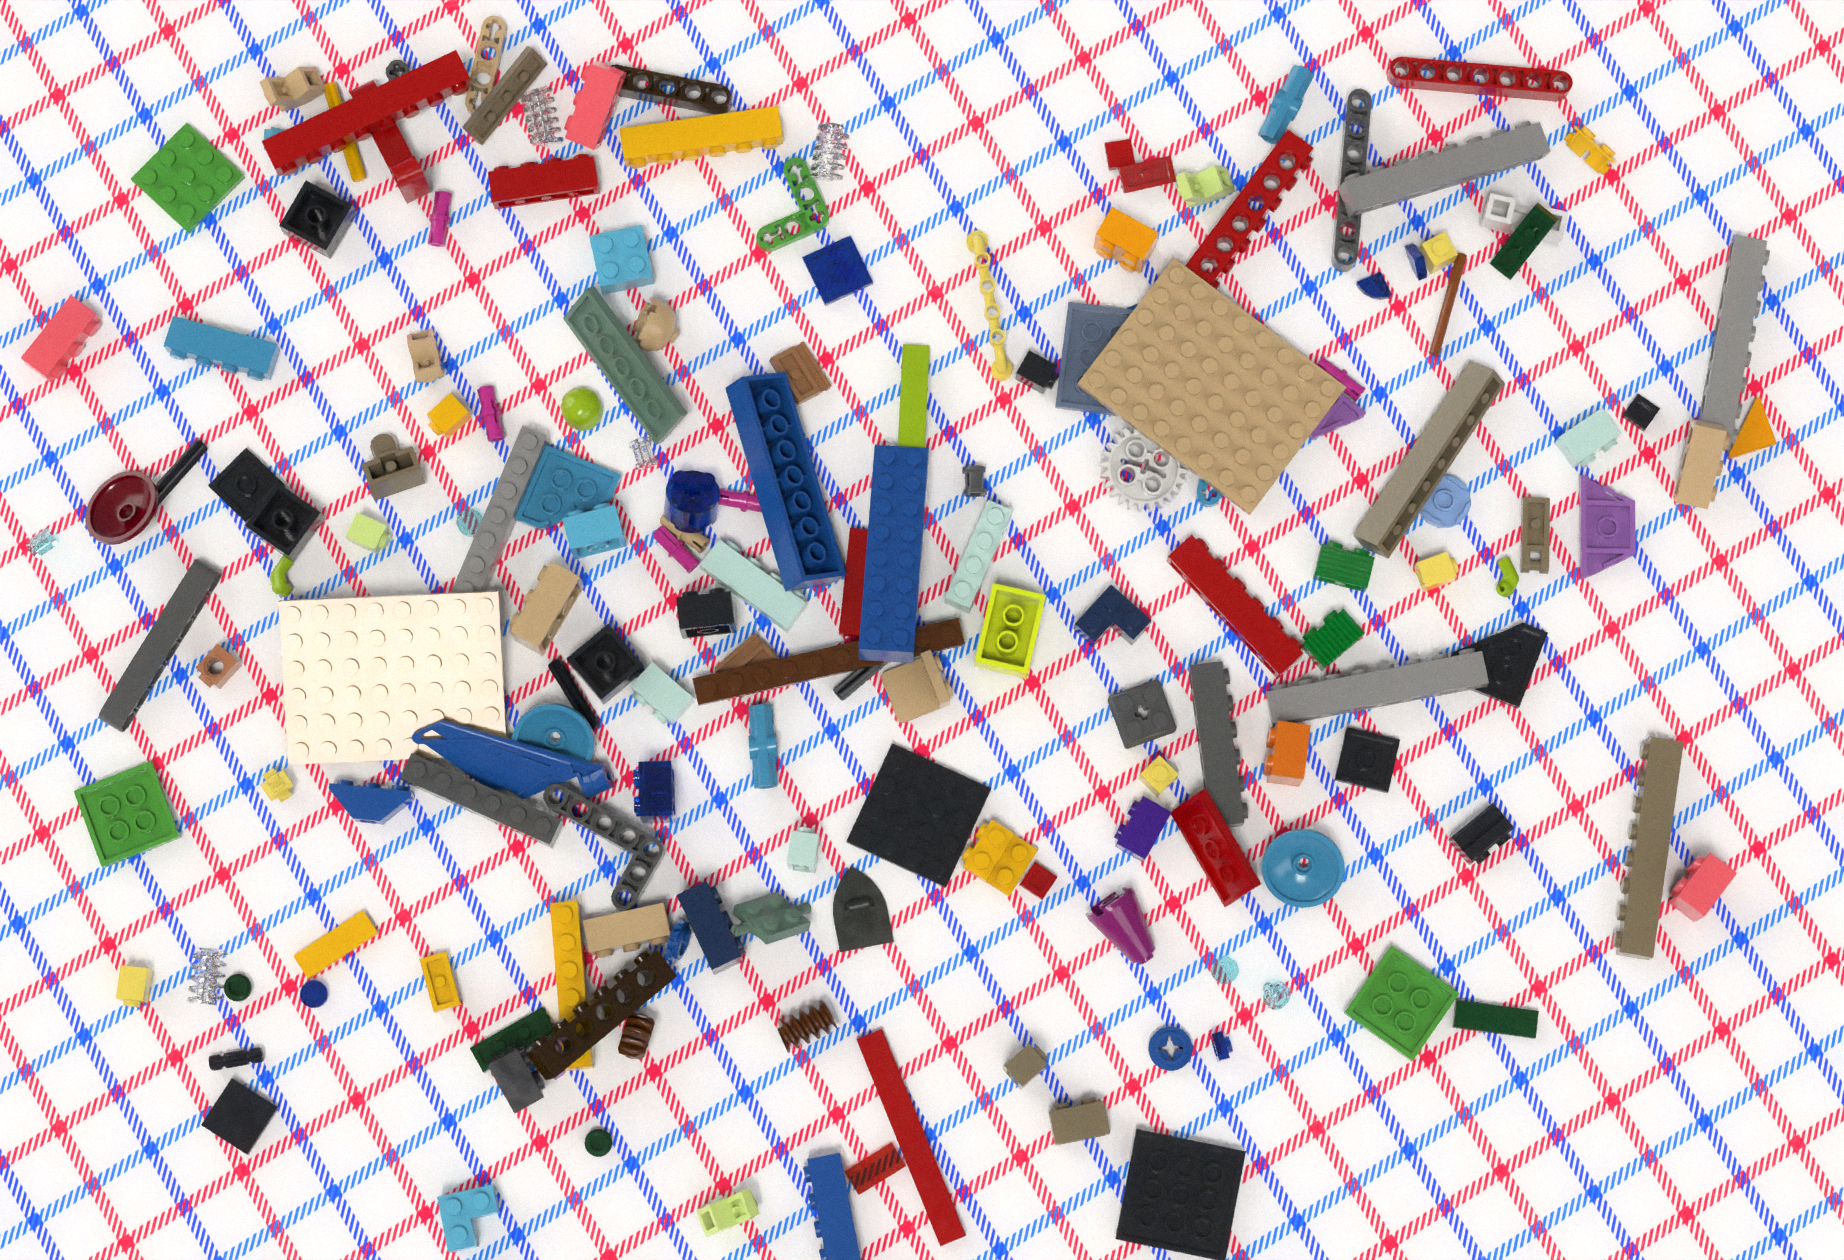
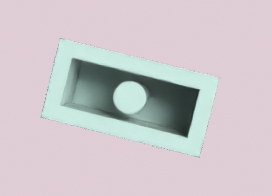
(1588, 438)
(661, 694)
(803, 850)

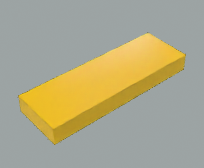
(335, 944)

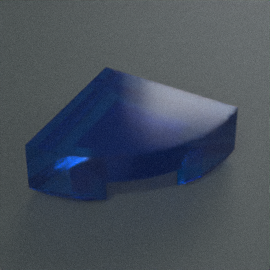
(1416, 261)
(1374, 287)

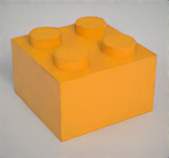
(1125, 241)

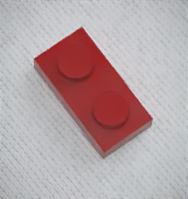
(1147, 174)

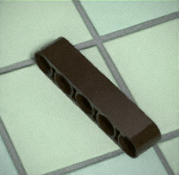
(678, 97)

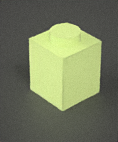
(368, 533)

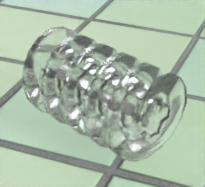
(540, 118)
(828, 152)
(207, 976)

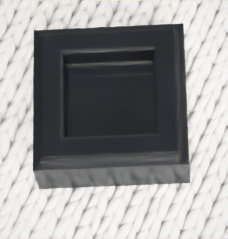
(1640, 412)

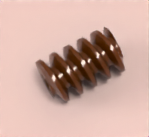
(806, 1025)

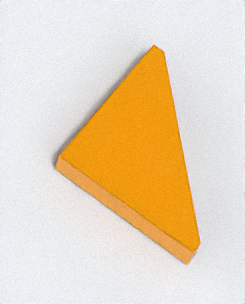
(1754, 433)

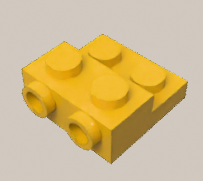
(998, 857)

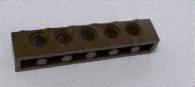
(656, 975)

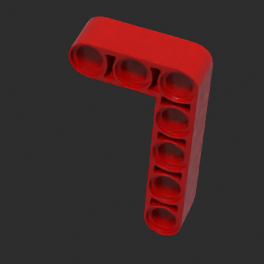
(398, 156)

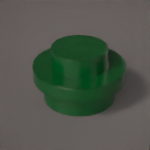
(238, 987)
(598, 1142)

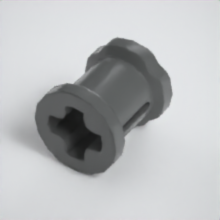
(391, 69)
(974, 481)

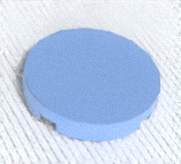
(1447, 503)

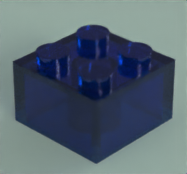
(656, 792)

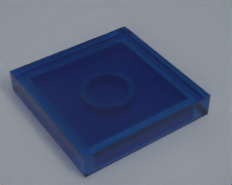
(837, 270)

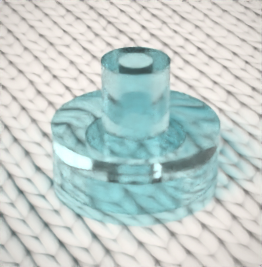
(1276, 995)

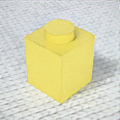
(1438, 252)
(1436, 571)
(1158, 776)
(134, 985)

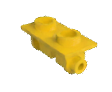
(1584, 141)

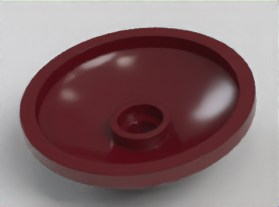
(121, 507)

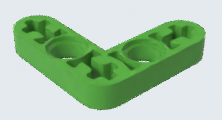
(801, 217)

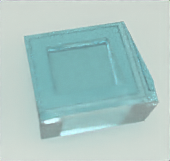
(41, 543)

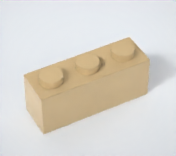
(1701, 464)
(627, 930)

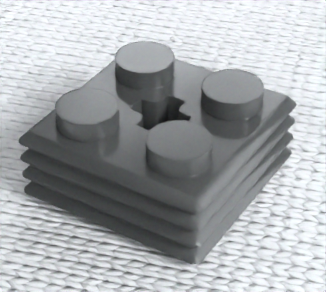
(1133, 729)

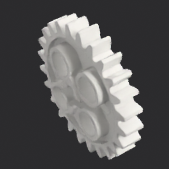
(1136, 492)

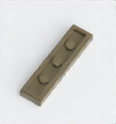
(504, 95)

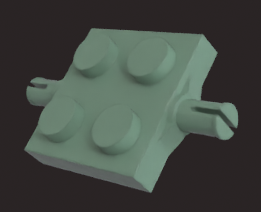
(771, 918)

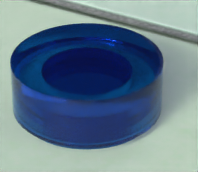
(314, 994)

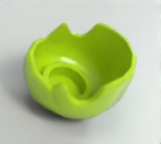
(581, 408)

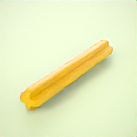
(351, 152)

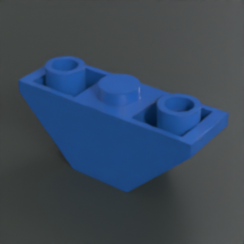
(371, 802)

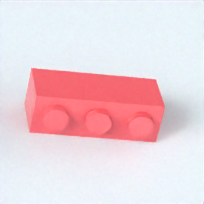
(594, 104)
(61, 339)

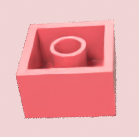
(1702, 886)

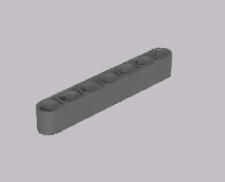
(1349, 166)
(159, 645)

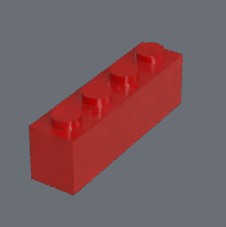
(543, 182)

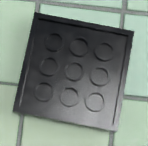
(918, 815)
(1180, 1195)

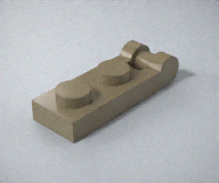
(1535, 534)

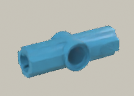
(1286, 104)
(762, 746)

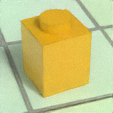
(448, 416)

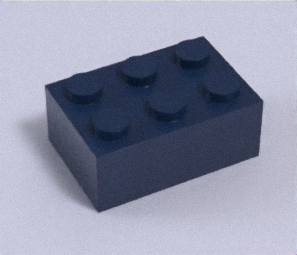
(711, 927)

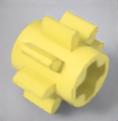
(277, 785)

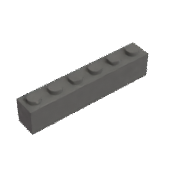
(1215, 740)
(481, 800)

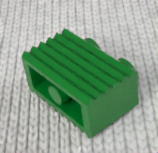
(1343, 566)
(1332, 638)

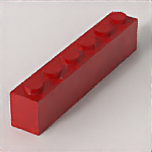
(1234, 606)

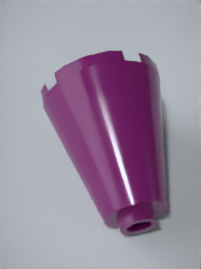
(1124, 925)

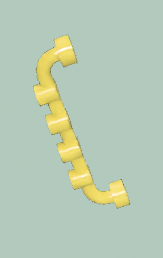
(977, 243)

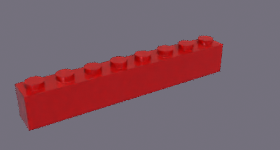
(367, 113)

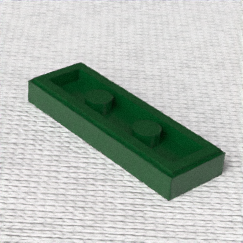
(1524, 241)
(1495, 1019)
(522, 1031)

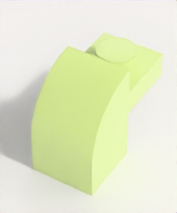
(1205, 186)
(728, 1212)

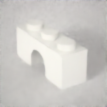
(1505, 216)

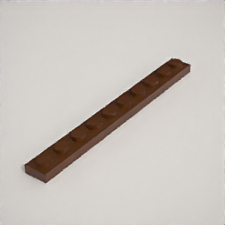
(813, 665)

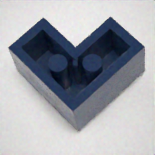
(1113, 612)

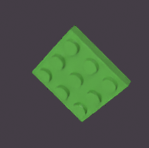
(187, 178)
(127, 814)
(1401, 1003)

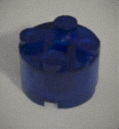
(691, 500)

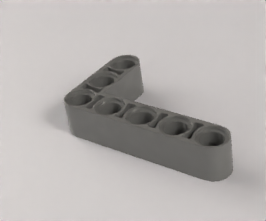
(613, 836)

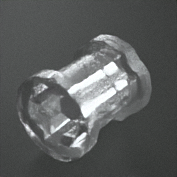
(643, 453)

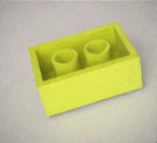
(1009, 631)

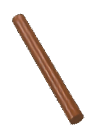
(1447, 305)

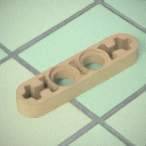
(486, 66)

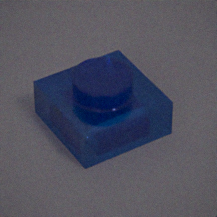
(1221, 1046)

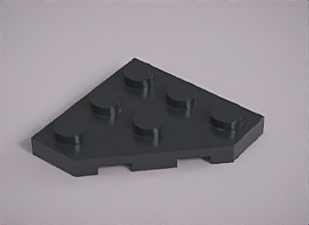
(1509, 662)

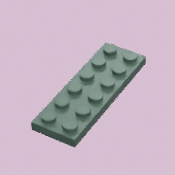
(625, 365)

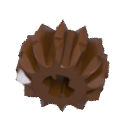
(636, 1036)

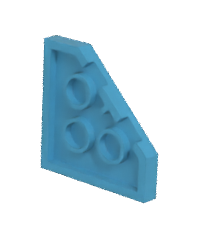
(562, 486)

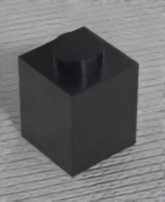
(1037, 373)

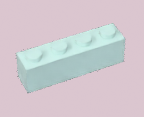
(978, 556)
(753, 585)

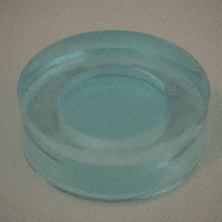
(468, 522)
(1224, 970)

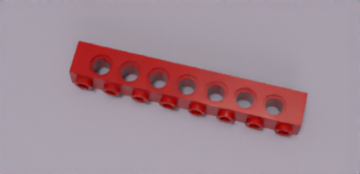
(1288, 148)

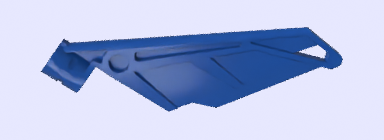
(510, 763)

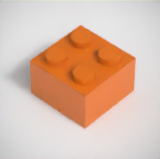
(1287, 754)

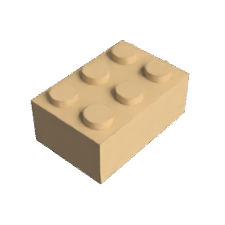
(546, 608)

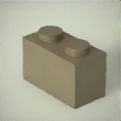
(1026, 1065)
(1079, 1121)

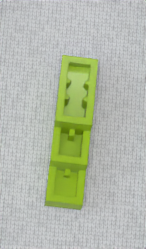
(913, 395)

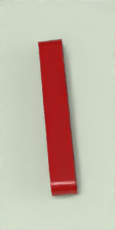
(1491, 74)

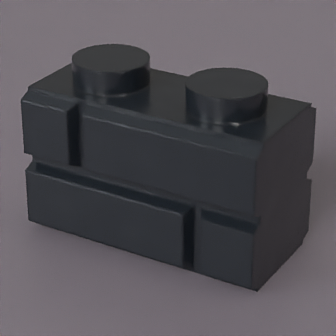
(1481, 834)

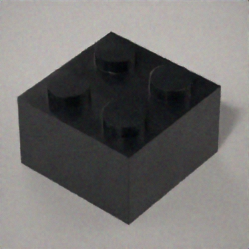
(317, 219)
(285, 522)
(706, 613)
(605, 664)
(515, 1077)

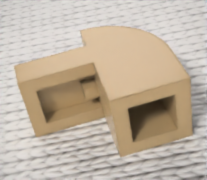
(293, 90)
(425, 356)

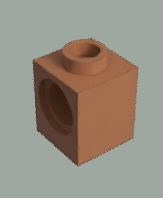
(230, 667)

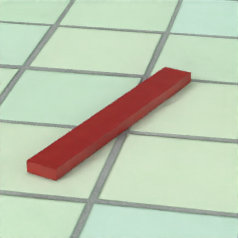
(911, 1137)

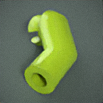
(278, 577)
(1509, 579)

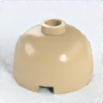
(655, 326)

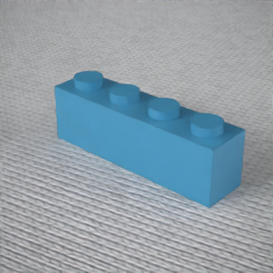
(221, 348)

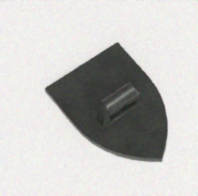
(860, 913)

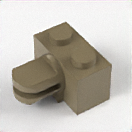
(391, 468)

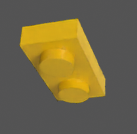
(440, 982)

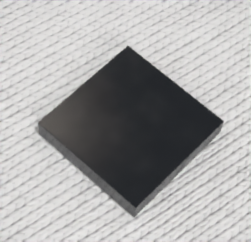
(244, 484)
(1367, 760)
(240, 1116)

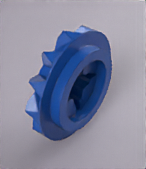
(678, 941)
(1178, 1038)

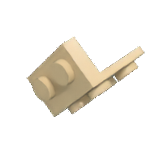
(917, 687)

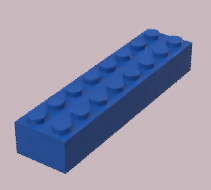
(785, 481)
(893, 554)

